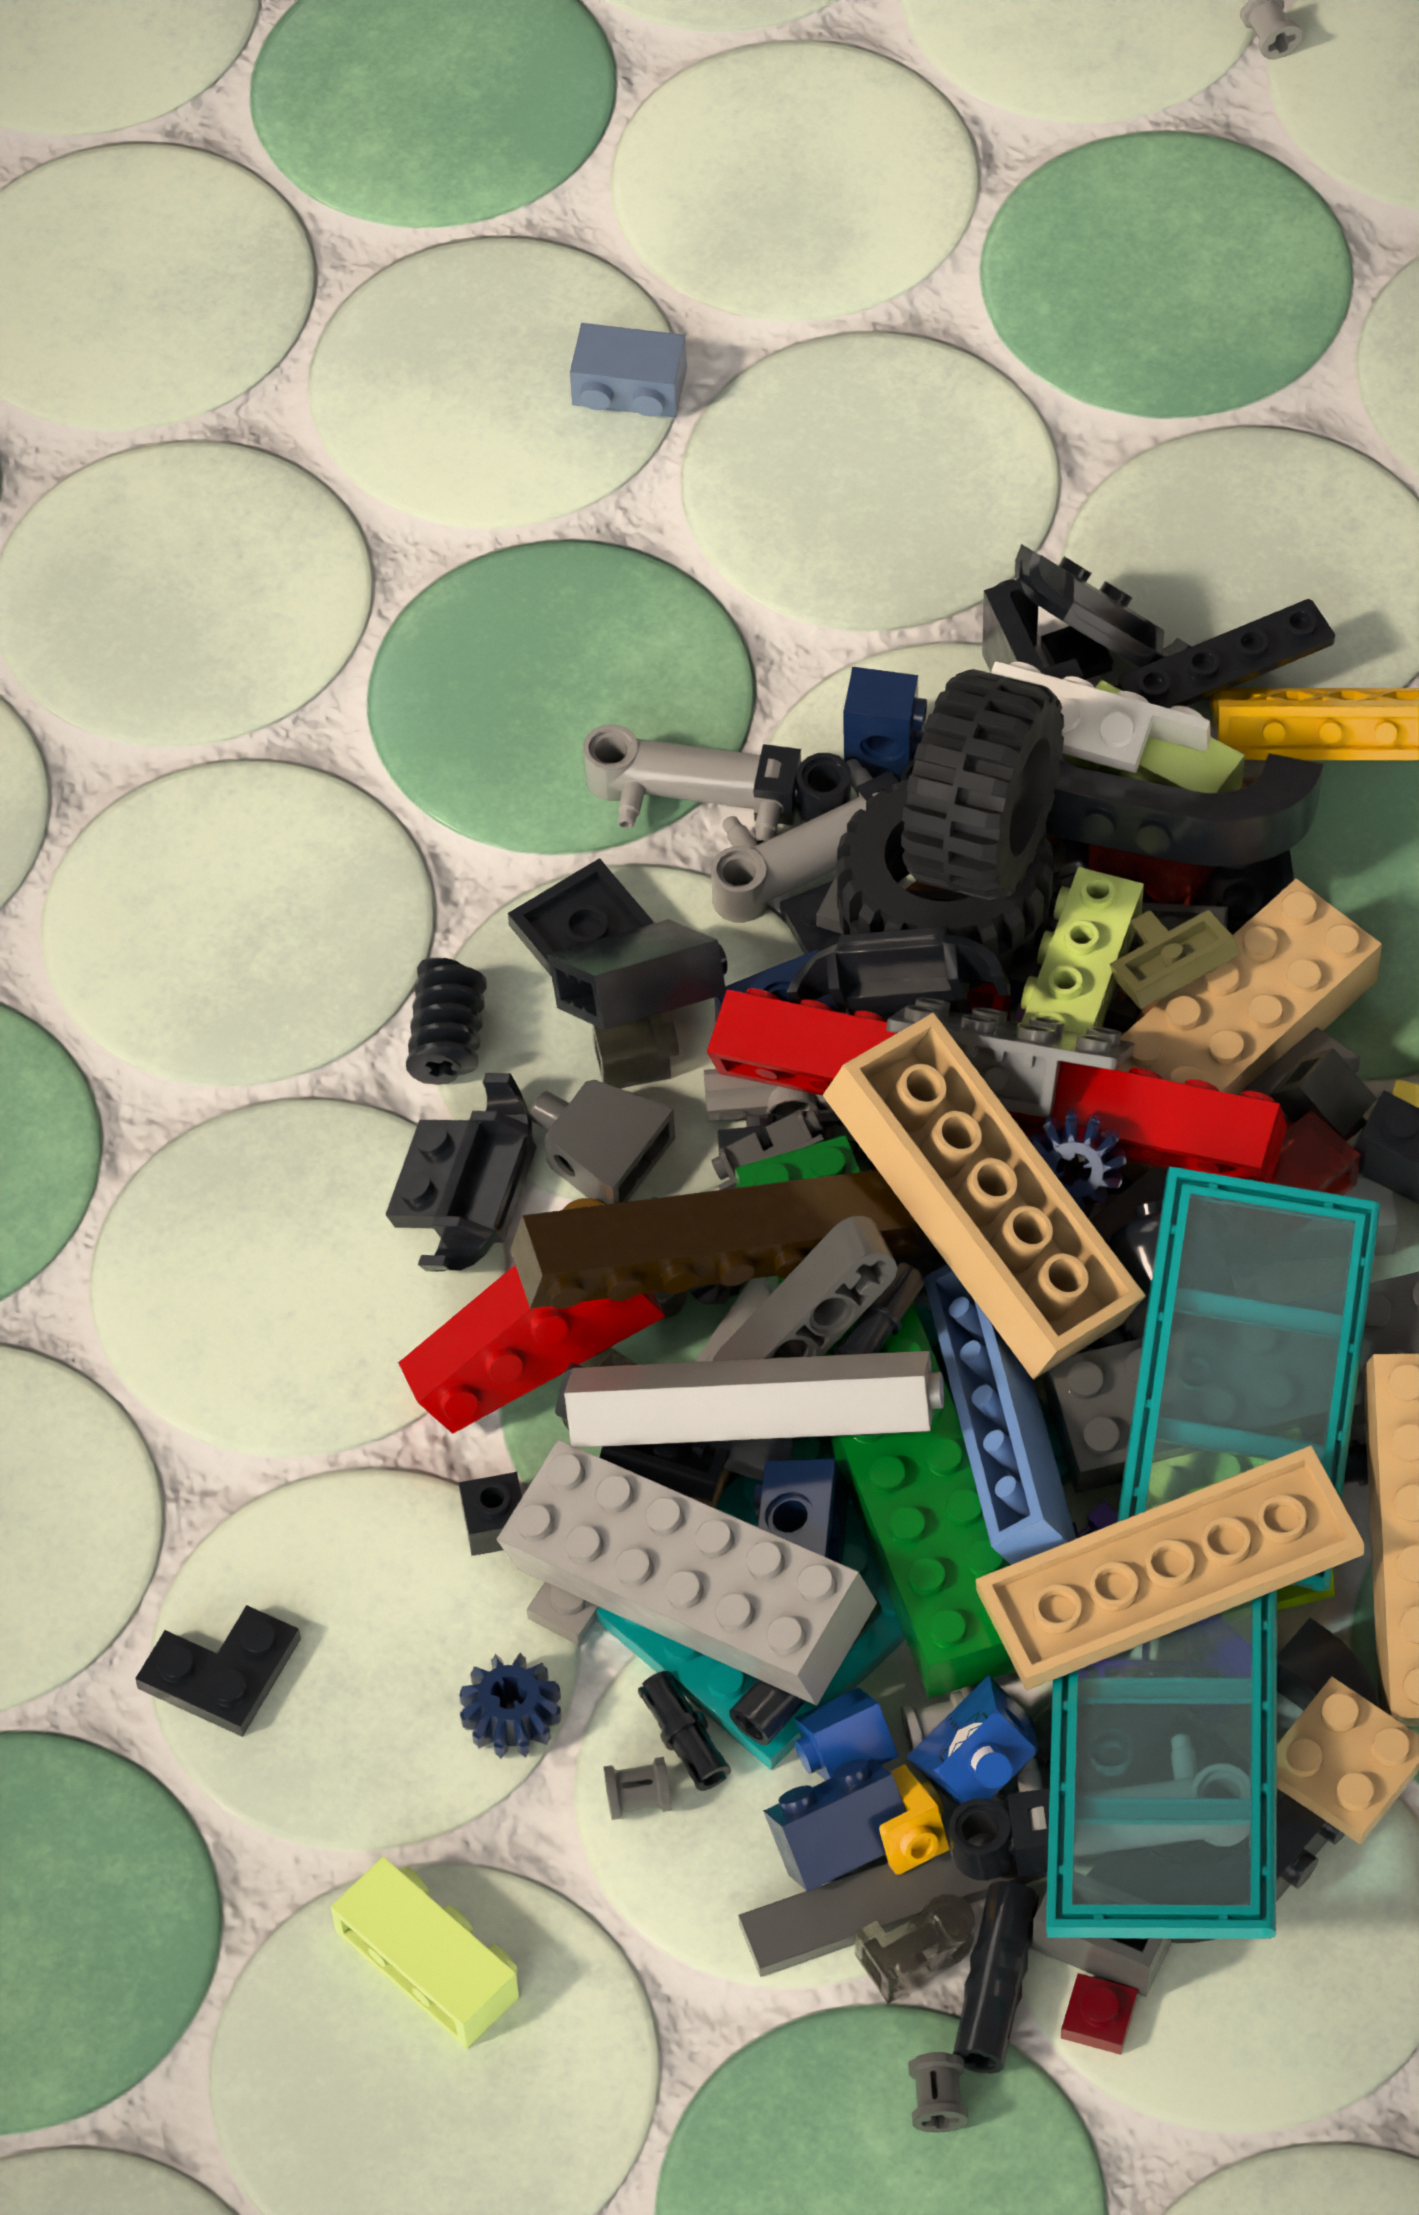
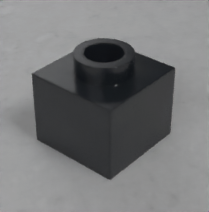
(487, 1508)

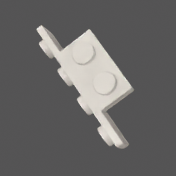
(1109, 725)

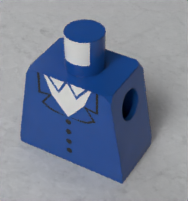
(977, 1745)

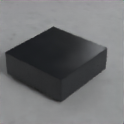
(1071, 644)

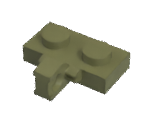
(1172, 957)

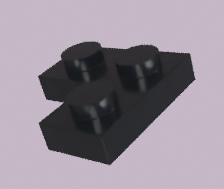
(226, 1684)

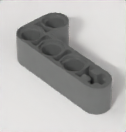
(818, 1296)

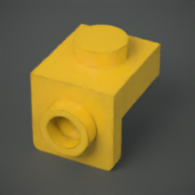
(919, 1831)

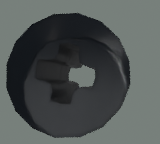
(445, 1021)

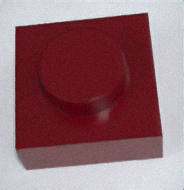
(1099, 2013)

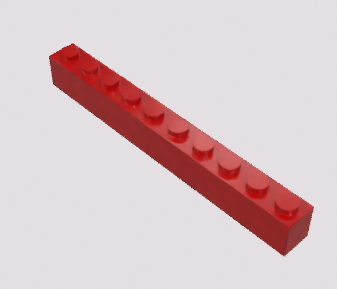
(1156, 1118)

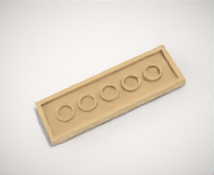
(1169, 1567)

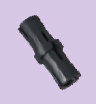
(684, 1730)

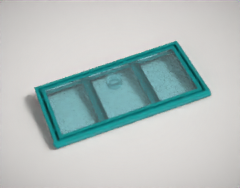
(1248, 1336)
(1168, 1786)

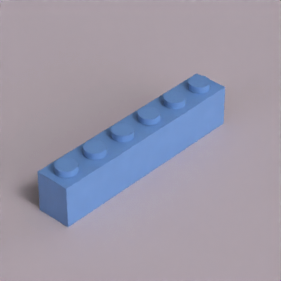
(999, 1426)

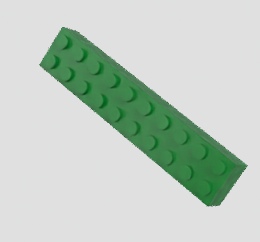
(913, 1495)

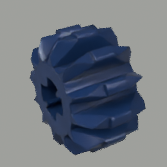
(1101, 1158)
(533, 1705)

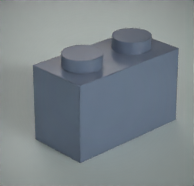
(628, 370)

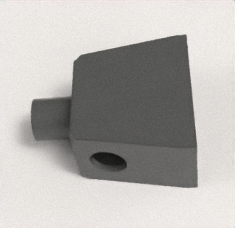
(604, 1138)

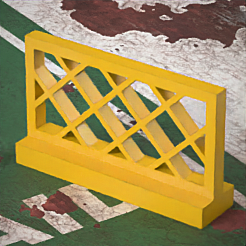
(1319, 722)

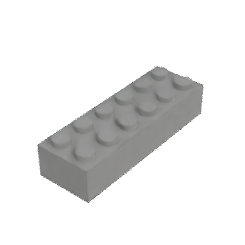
(688, 1571)

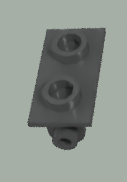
(786, 1134)

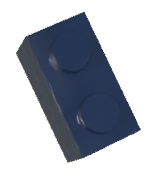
(835, 1823)

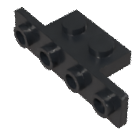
(1232, 657)
(691, 1466)

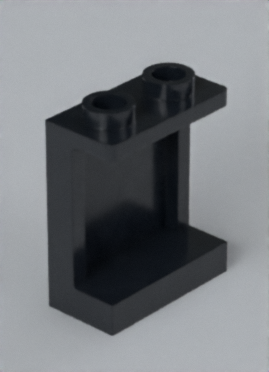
(1011, 631)

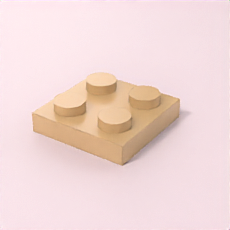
(1346, 1760)

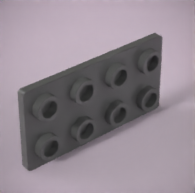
(1019, 1058)

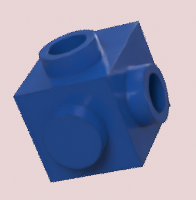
(842, 1732)

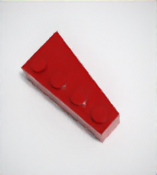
(505, 1349)

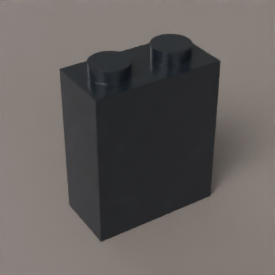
(638, 974)

